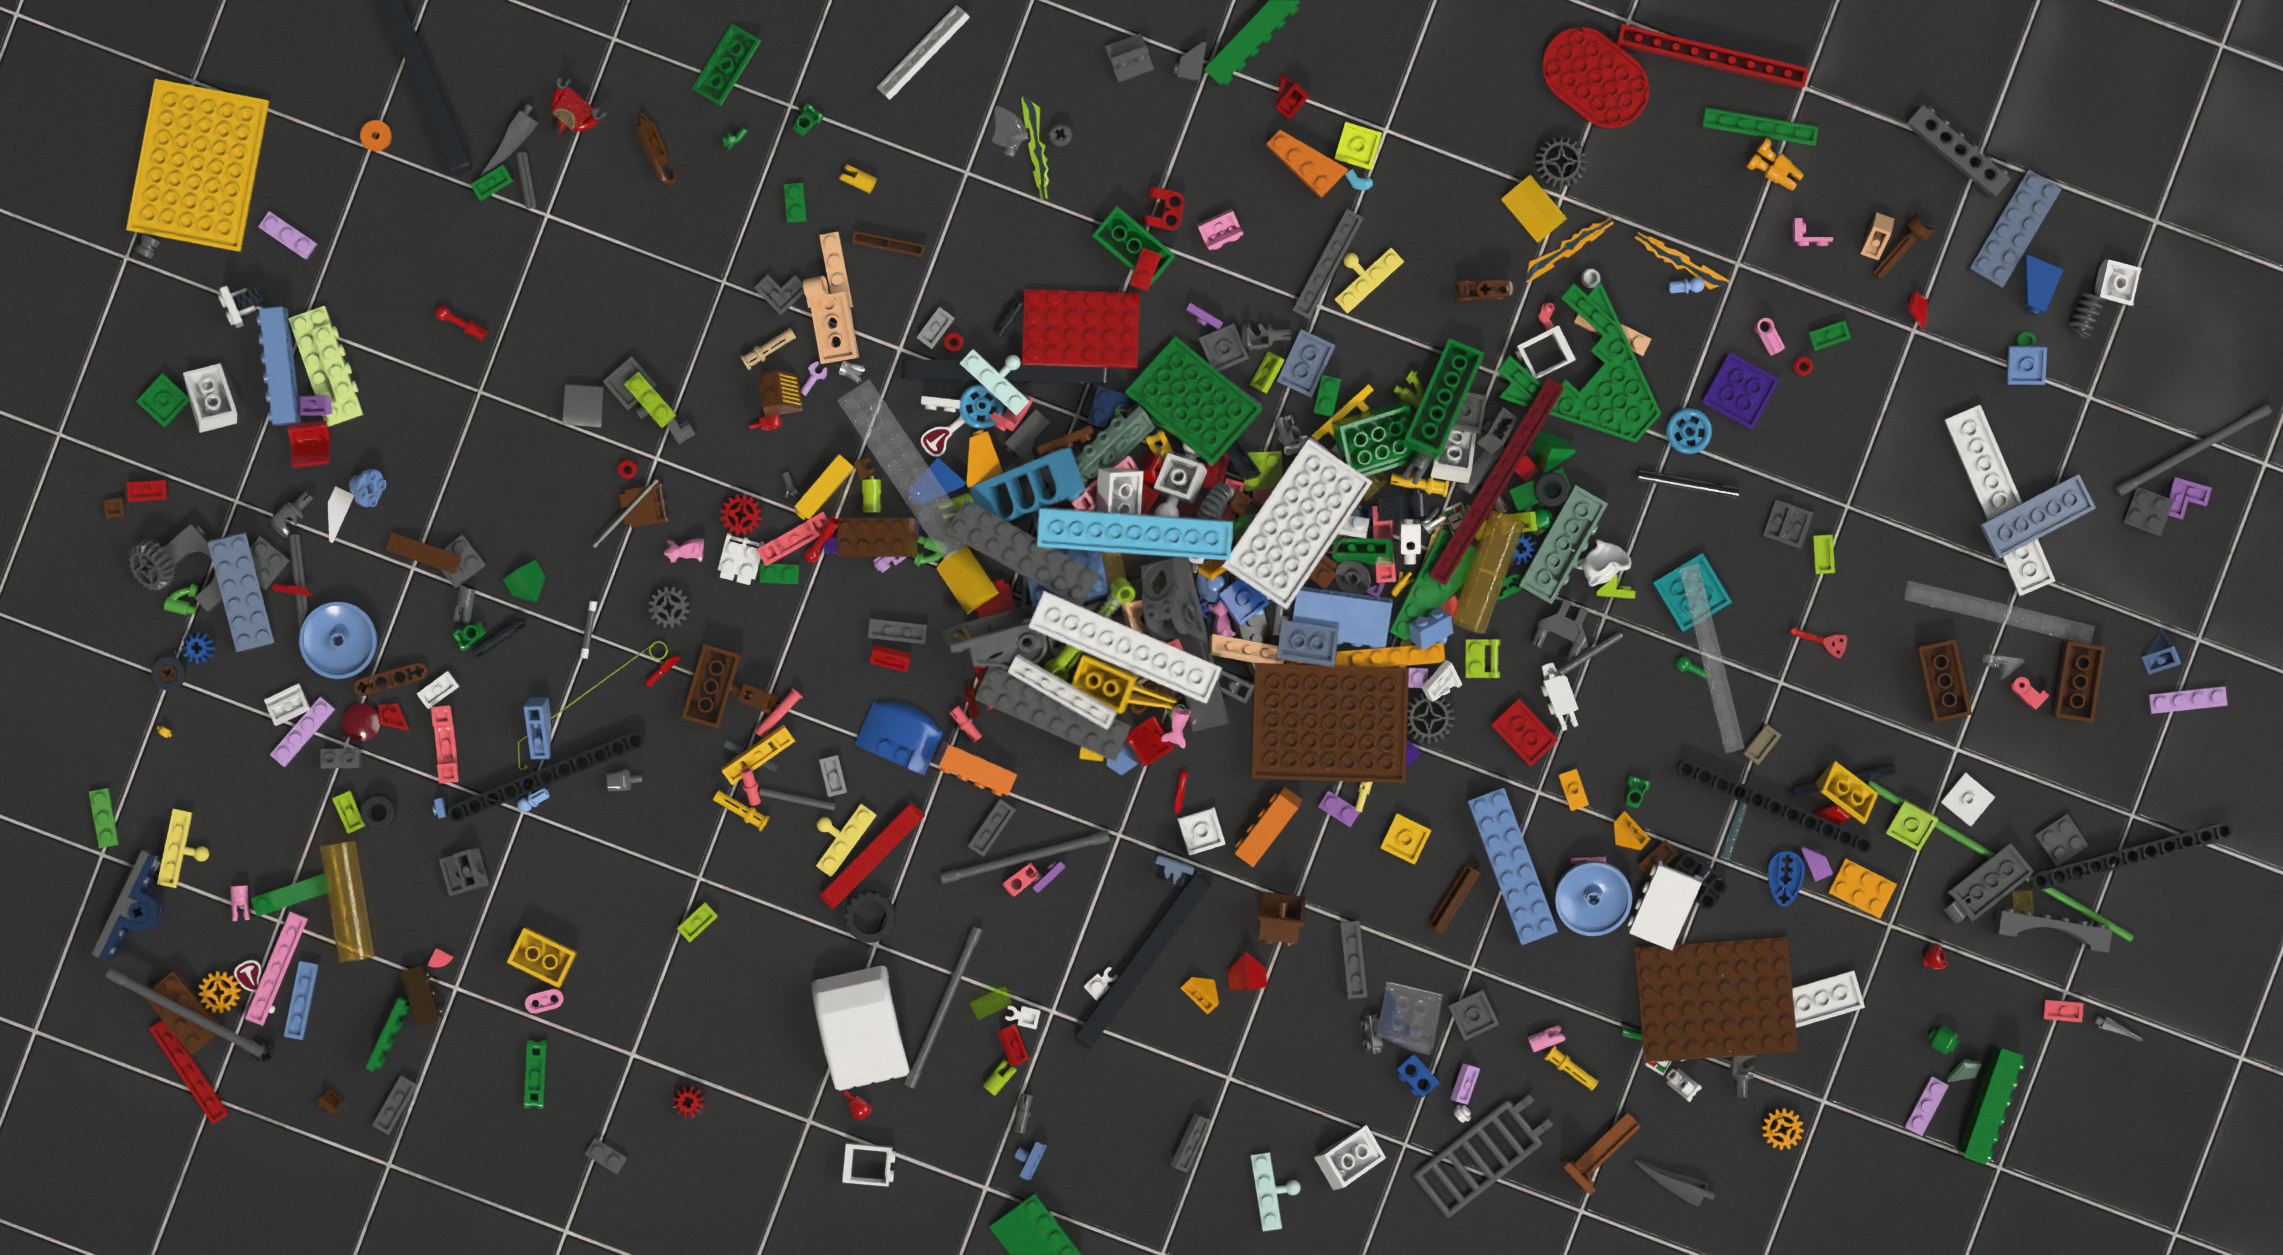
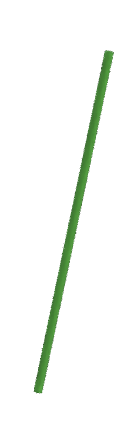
(1987, 853)

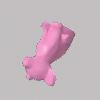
(689, 549)
(1221, 624)
(1179, 719)

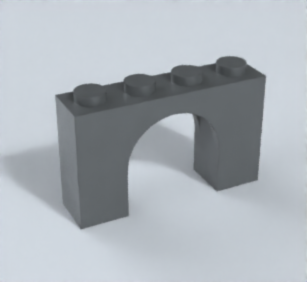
(1022, 443)
(187, 542)

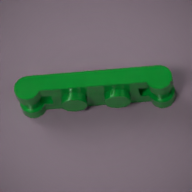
(535, 1074)

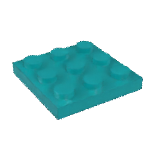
(1673, 594)

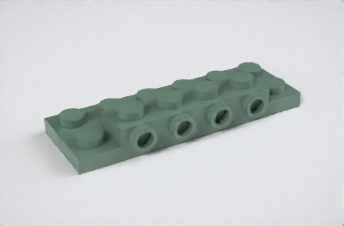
(1113, 444)
(1563, 544)

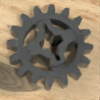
(671, 618)

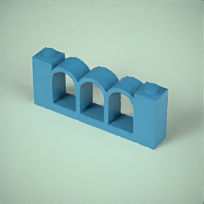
(1064, 472)

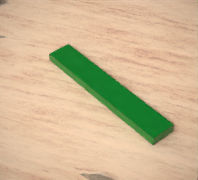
(1760, 126)

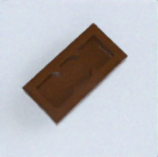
(1244, 504)

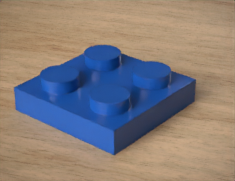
(1242, 601)

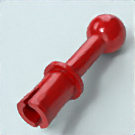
(442, 313)
(826, 533)

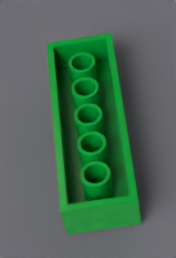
(1443, 399)
(1990, 1105)

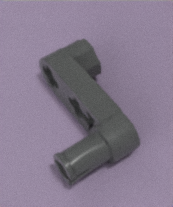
(680, 431)

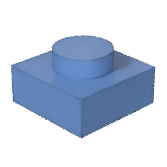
(439, 808)

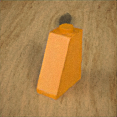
(982, 459)

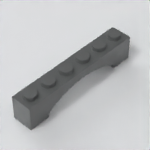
(2094, 938)

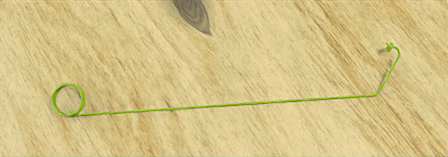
(525, 767)

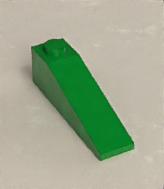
(289, 895)

